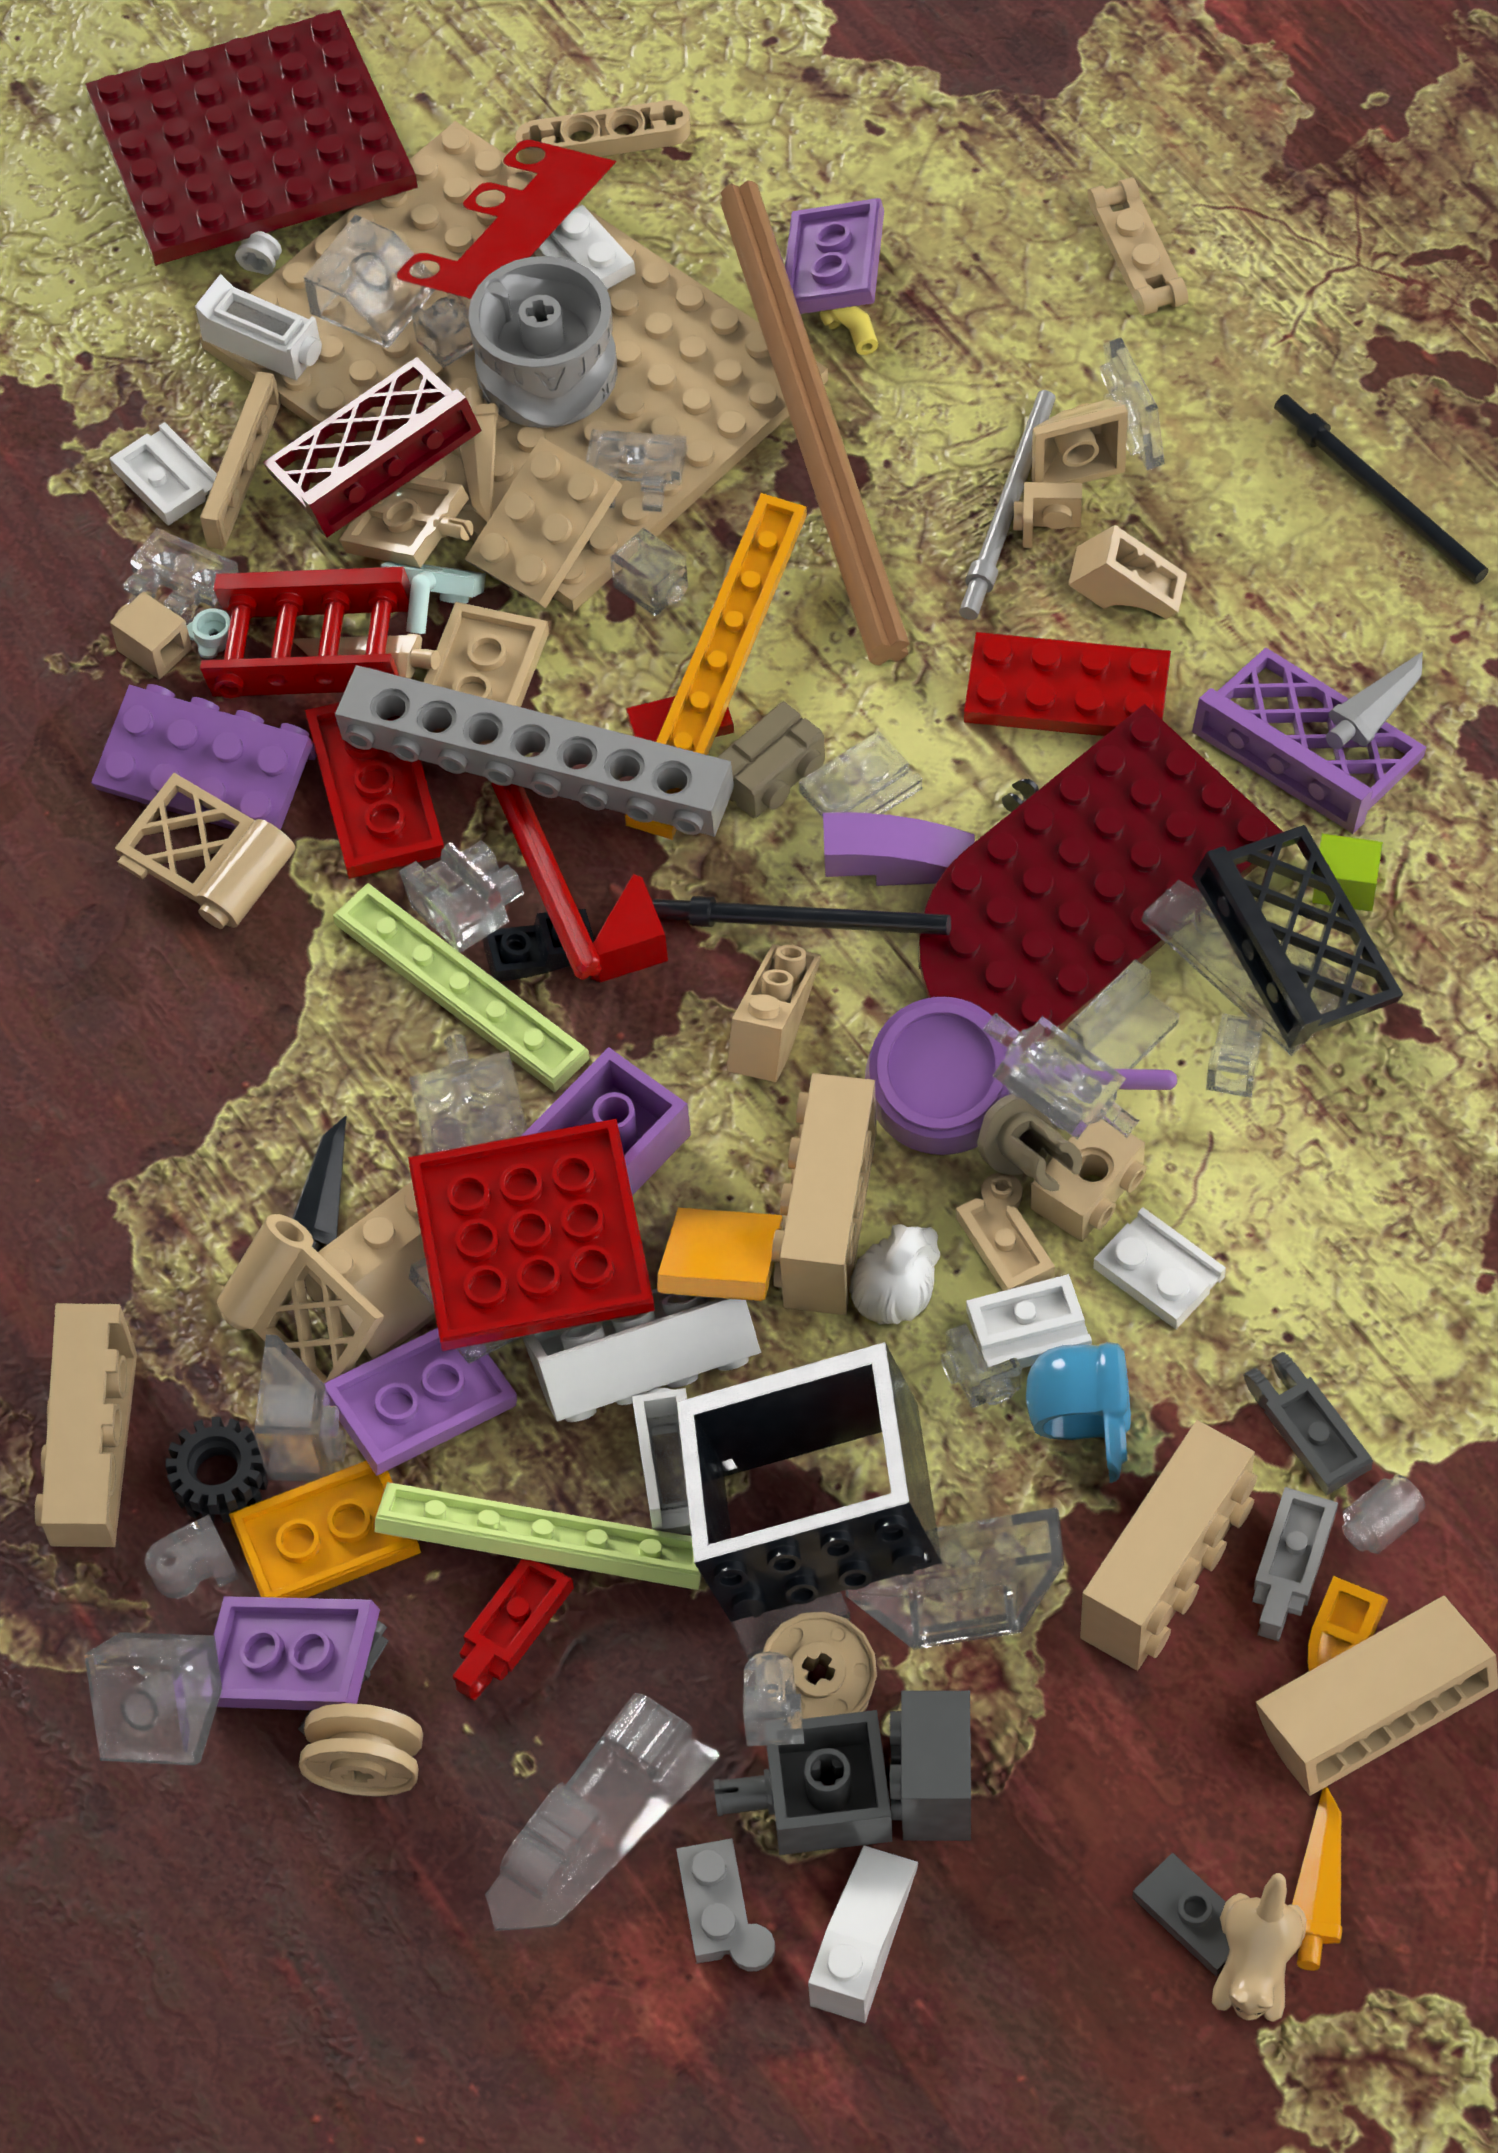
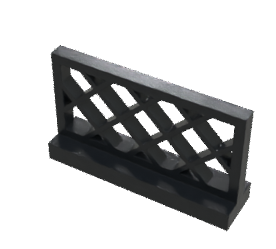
(1265, 957)

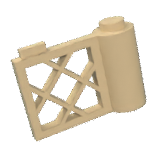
(236, 873)
(274, 1274)

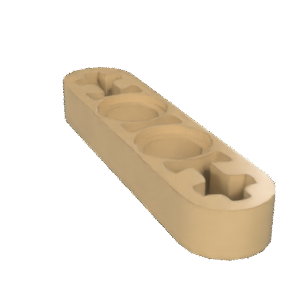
(602, 126)

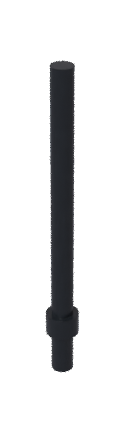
(1316, 432)
(705, 911)

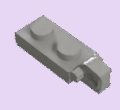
(1292, 1558)

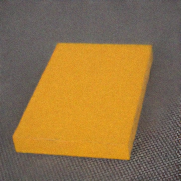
(719, 1254)
(319, 1534)

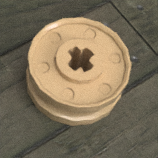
(838, 1647)
(361, 1749)

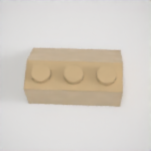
(377, 1261)

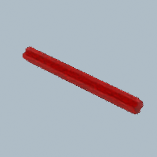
(549, 880)

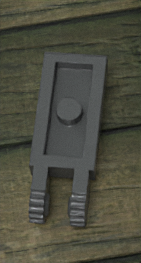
(1310, 1425)

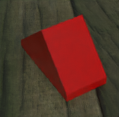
(631, 935)

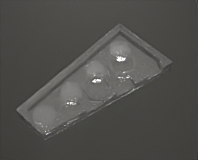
(1191, 929)

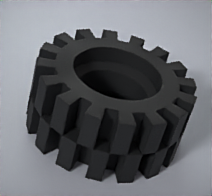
(208, 1443)

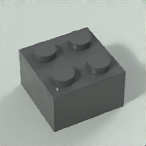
(931, 1765)

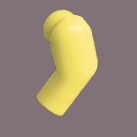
(857, 322)

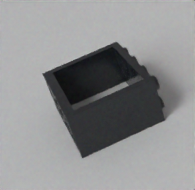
(788, 1418)

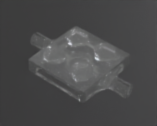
(1059, 1077)
(468, 1100)

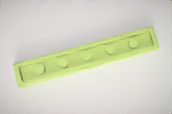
(461, 987)
(538, 1535)

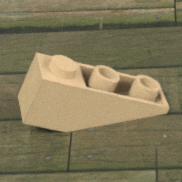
(771, 1012)

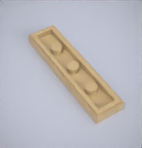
(240, 460)

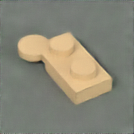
(1003, 1234)

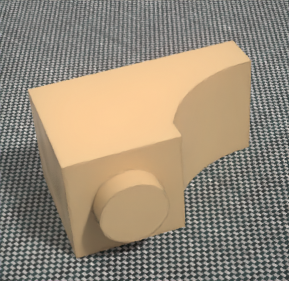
(1124, 571)

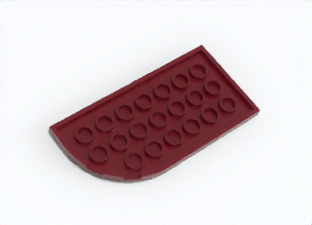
(1060, 885)

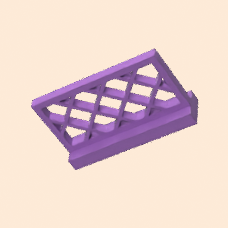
(1286, 758)

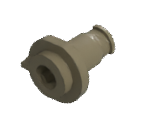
(1020, 1137)

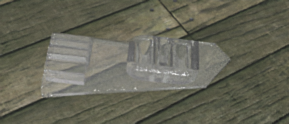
(598, 1816)

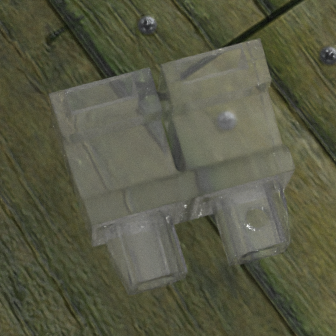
(462, 893)

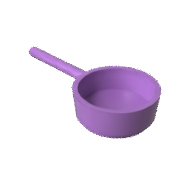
(938, 1070)

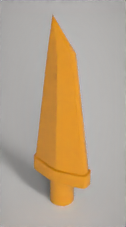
(1320, 1884)

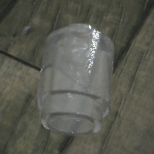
(1382, 1514)

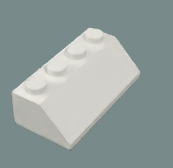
(640, 1352)

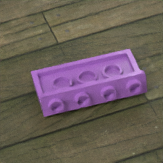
(220, 752)

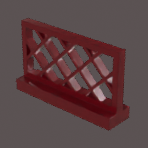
(383, 462)

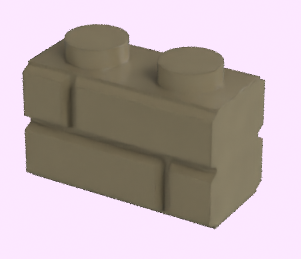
(773, 759)

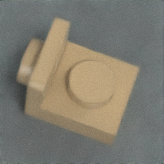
(1047, 506)

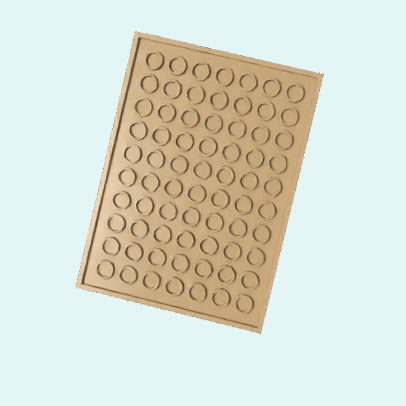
(681, 353)

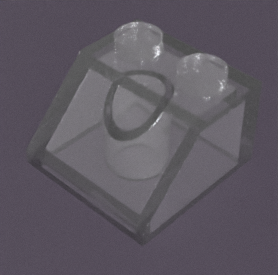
(359, 286)
(295, 1419)
(154, 1696)

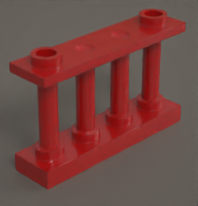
(297, 594)

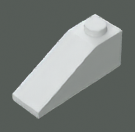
(861, 1934)

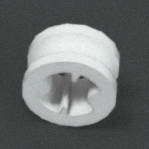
(258, 253)

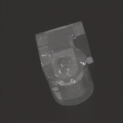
(1235, 1052)
(188, 1557)
(770, 1701)

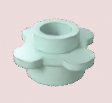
(207, 623)

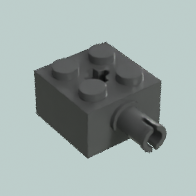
(806, 1811)

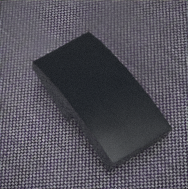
(527, 949)

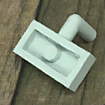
(451, 583)

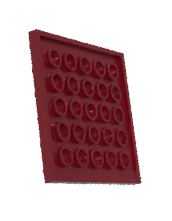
(249, 136)

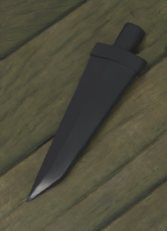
(321, 1193)

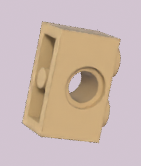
(1085, 1204)

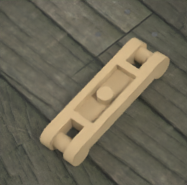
(1137, 247)

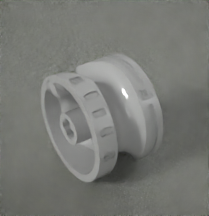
(543, 341)

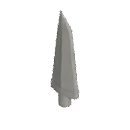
(1368, 710)

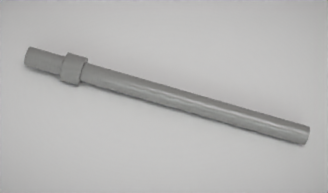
(983, 571)

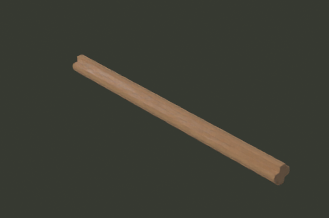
(814, 425)

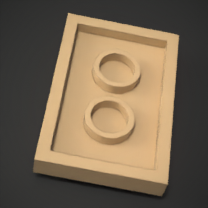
(543, 522)
(488, 654)

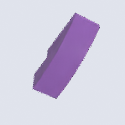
(890, 847)

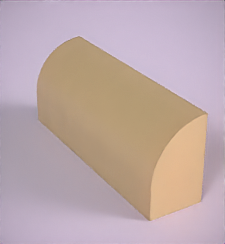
(1378, 1694)

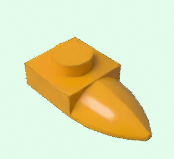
(1344, 1620)

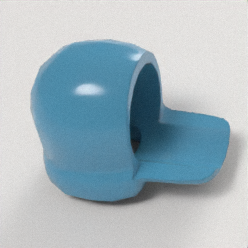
(1081, 1396)

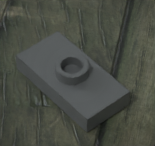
(1186, 1910)

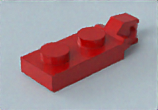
(510, 1625)

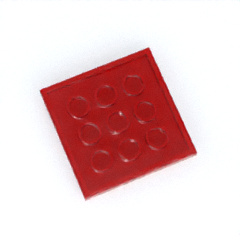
(530, 1234)

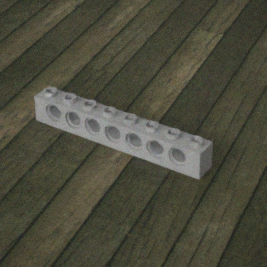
(517, 731)

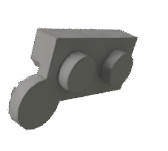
(718, 1908)

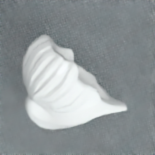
(896, 1275)

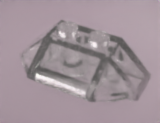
(984, 1587)

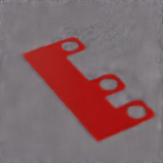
(522, 218)

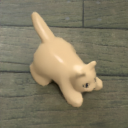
(1261, 1941)

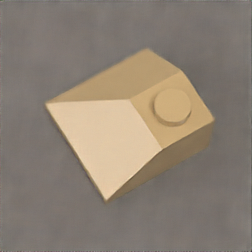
(1081, 444)

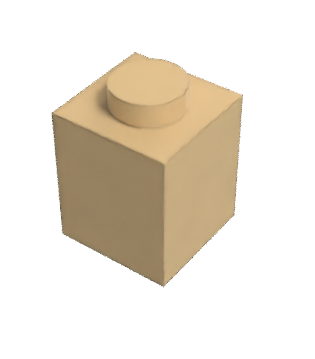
(150, 635)

